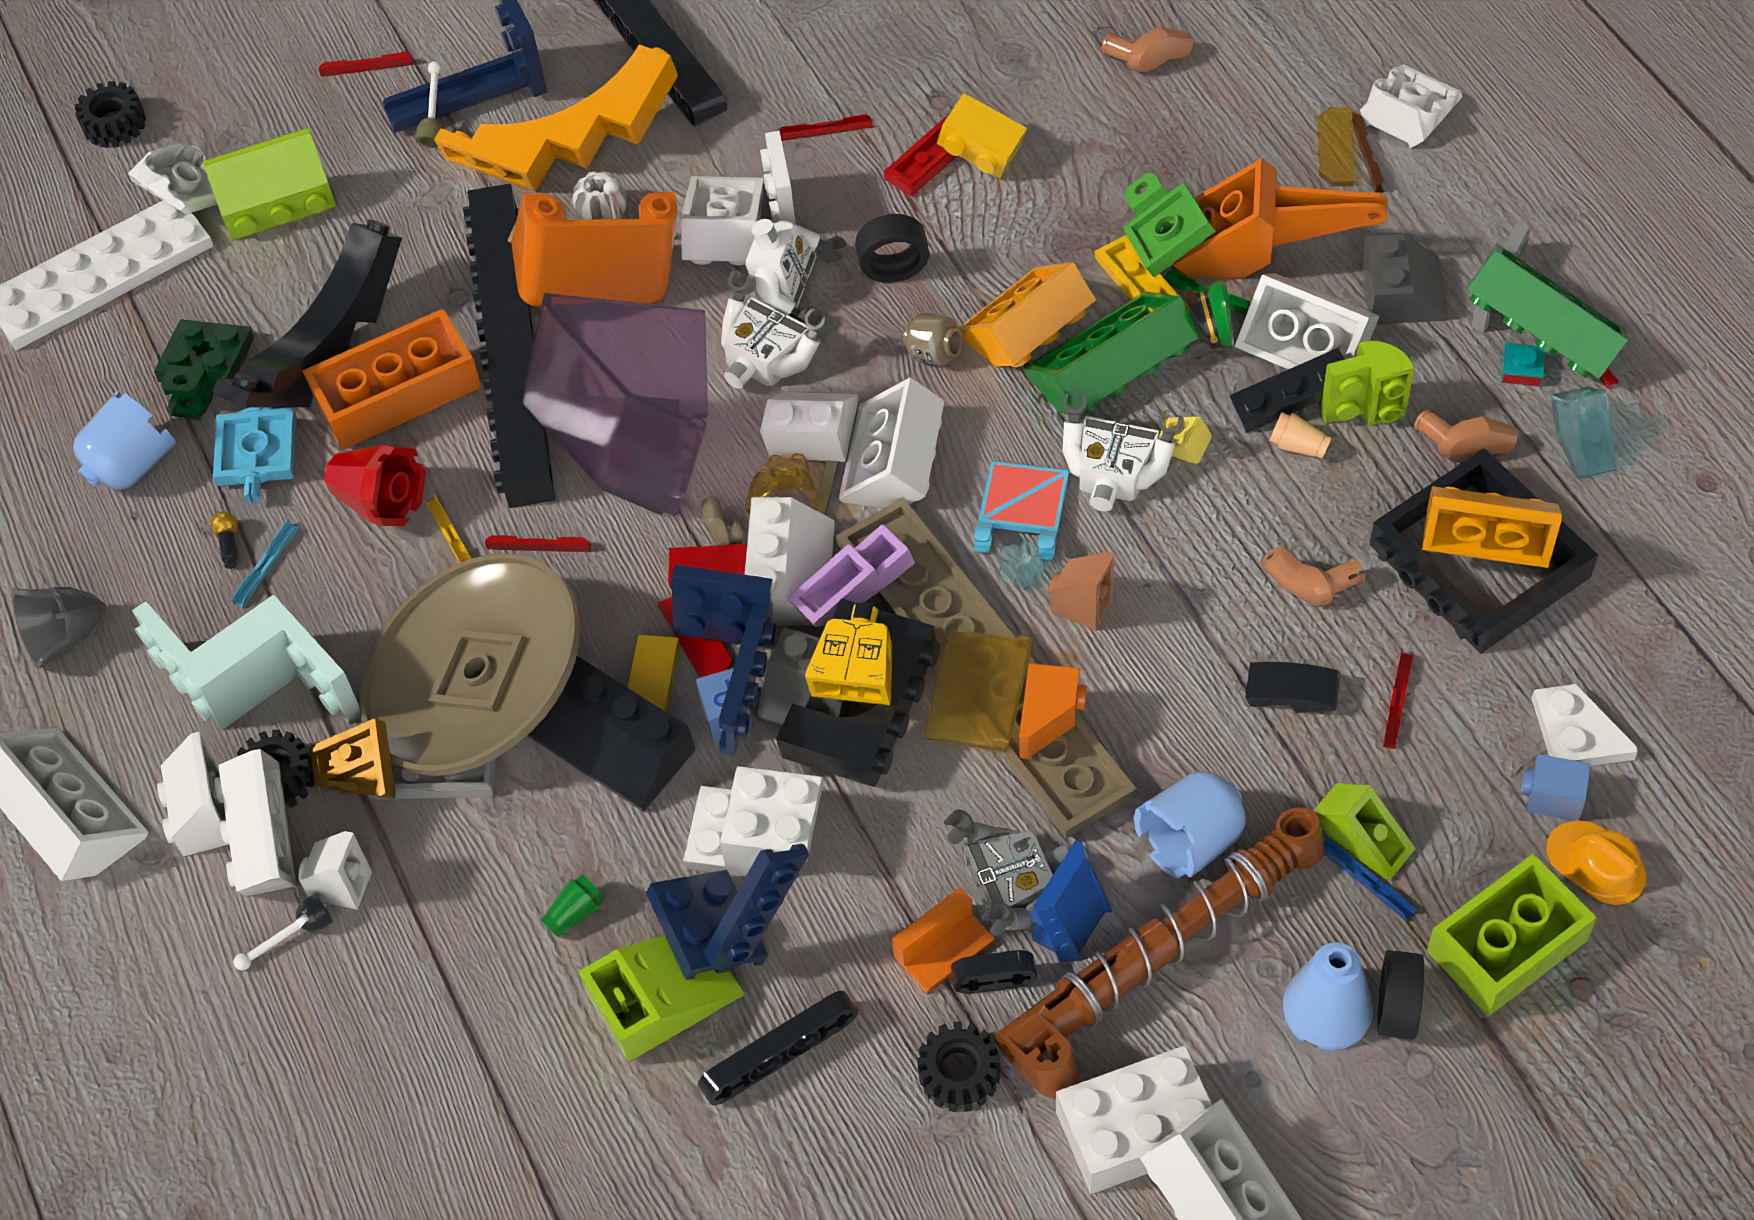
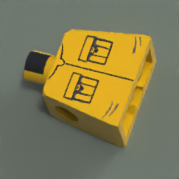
(853, 659)

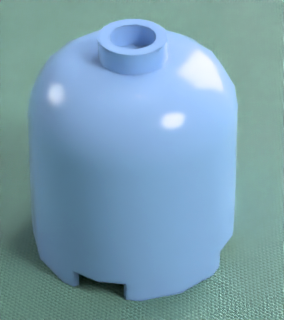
(120, 444)
(1191, 823)

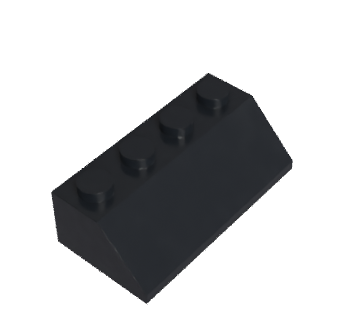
(614, 735)

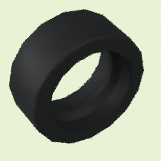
(887, 230)
(1400, 994)

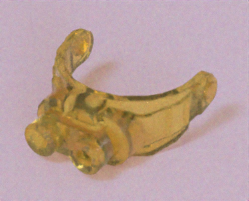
(781, 474)

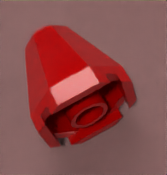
(378, 482)

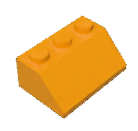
(1028, 314)
(1491, 526)

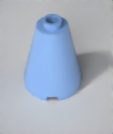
(1329, 999)

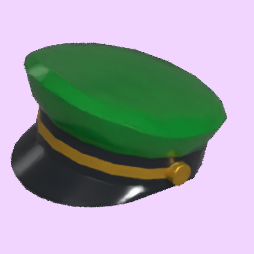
(1213, 314)

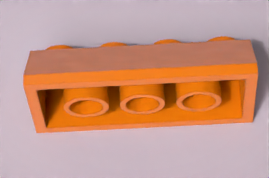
(392, 379)

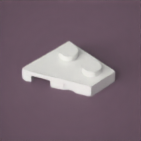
(1578, 728)

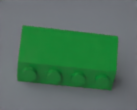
(1546, 311)
(1114, 351)

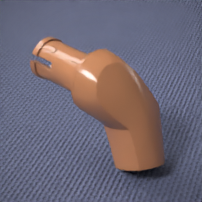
(1150, 49)
(1467, 436)
(1309, 582)

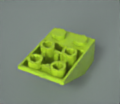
(647, 996)

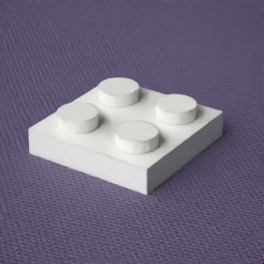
(777, 181)

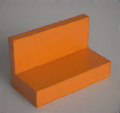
(940, 939)

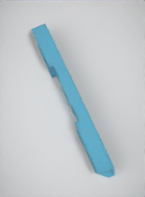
(261, 569)

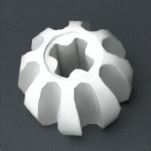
(592, 201)

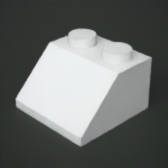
(809, 425)
(191, 797)

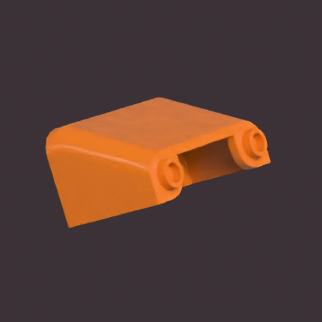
(594, 256)

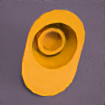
(1597, 861)

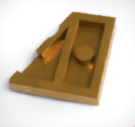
(355, 761)

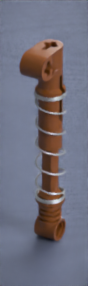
(1085, 995)

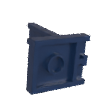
(479, 82)
(733, 611)
(717, 925)

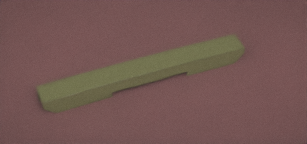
(827, 484)

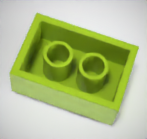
(1510, 934)

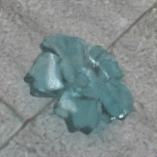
(1021, 564)

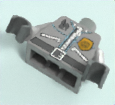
(1005, 869)

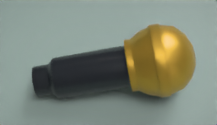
(224, 527)

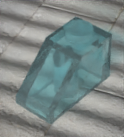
(1585, 430)

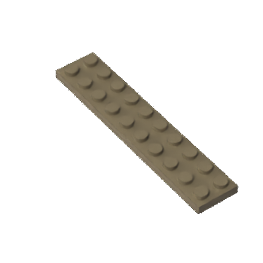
(1069, 777)

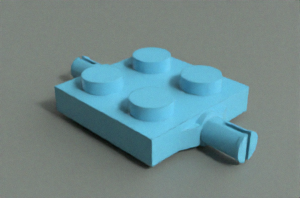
(254, 448)

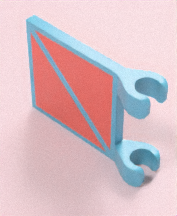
(1022, 501)

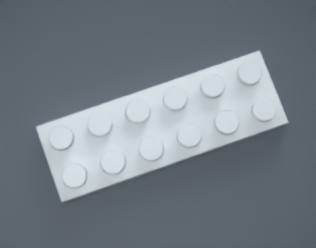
(98, 271)

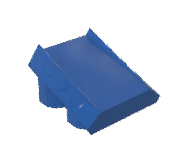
(1069, 906)

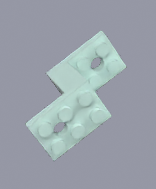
(246, 663)

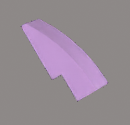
(853, 575)

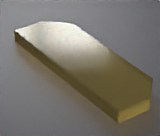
(1335, 146)

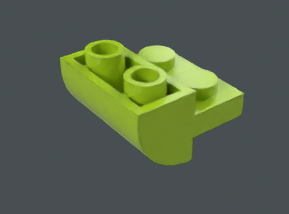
(1369, 384)

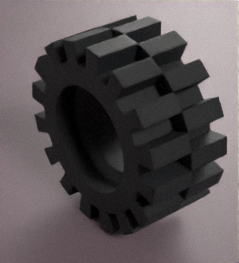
(112, 128)
(290, 750)
(959, 1041)

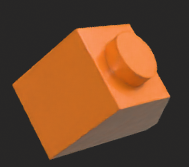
(1049, 706)

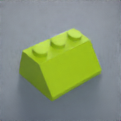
(269, 184)

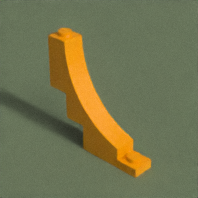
(527, 149)

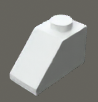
(336, 871)

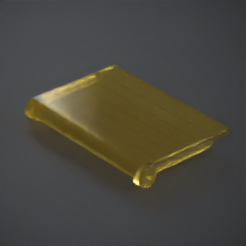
(978, 690)

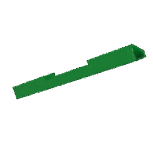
(1186, 283)

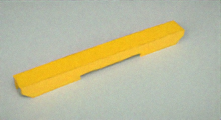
(448, 530)

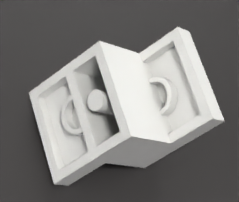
(758, 814)

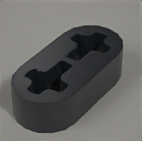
(993, 971)

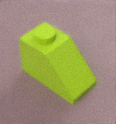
(1364, 828)

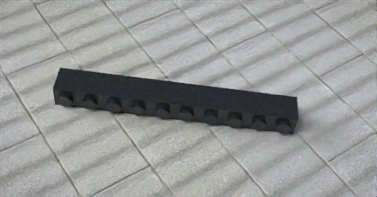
(509, 340)

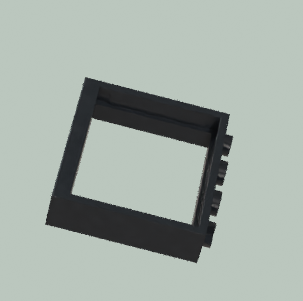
(1487, 475)

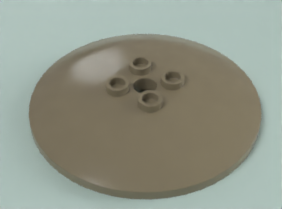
(475, 615)

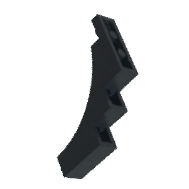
(325, 330)

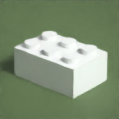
(1127, 1113)

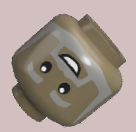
(933, 339)

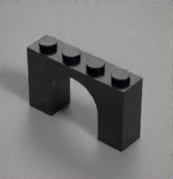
(863, 744)

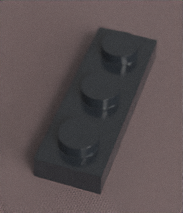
(1283, 392)

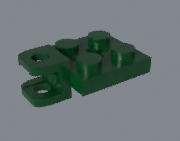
(193, 376)

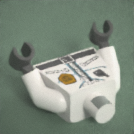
(783, 262)
(764, 341)
(1115, 456)

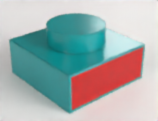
(1522, 364)

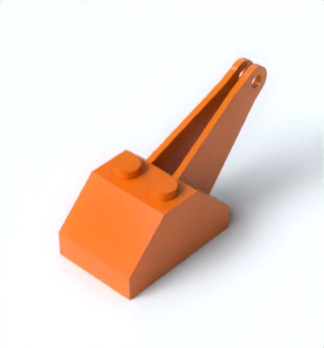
(1257, 215)

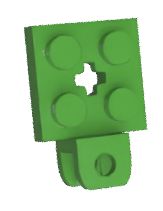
(1156, 213)

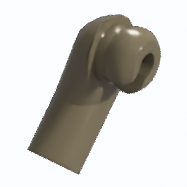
(715, 522)

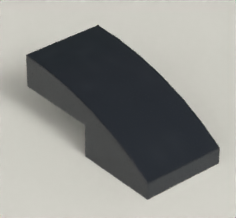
(1301, 685)

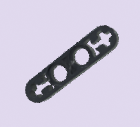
(777, 1048)

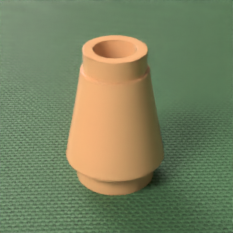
(1299, 436)

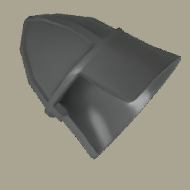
(55, 620)

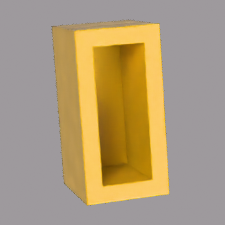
(981, 136)

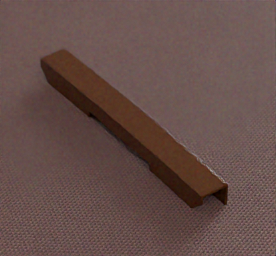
(1372, 167)

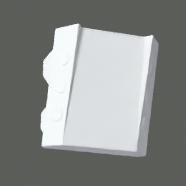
(1408, 104)
(176, 177)

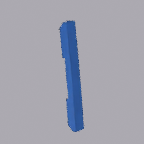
(1368, 880)

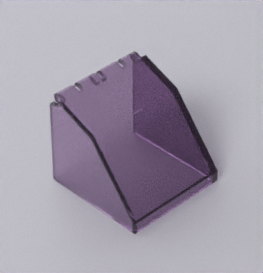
(623, 393)

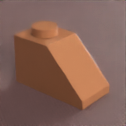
(1084, 589)

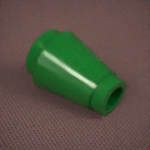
(573, 905)

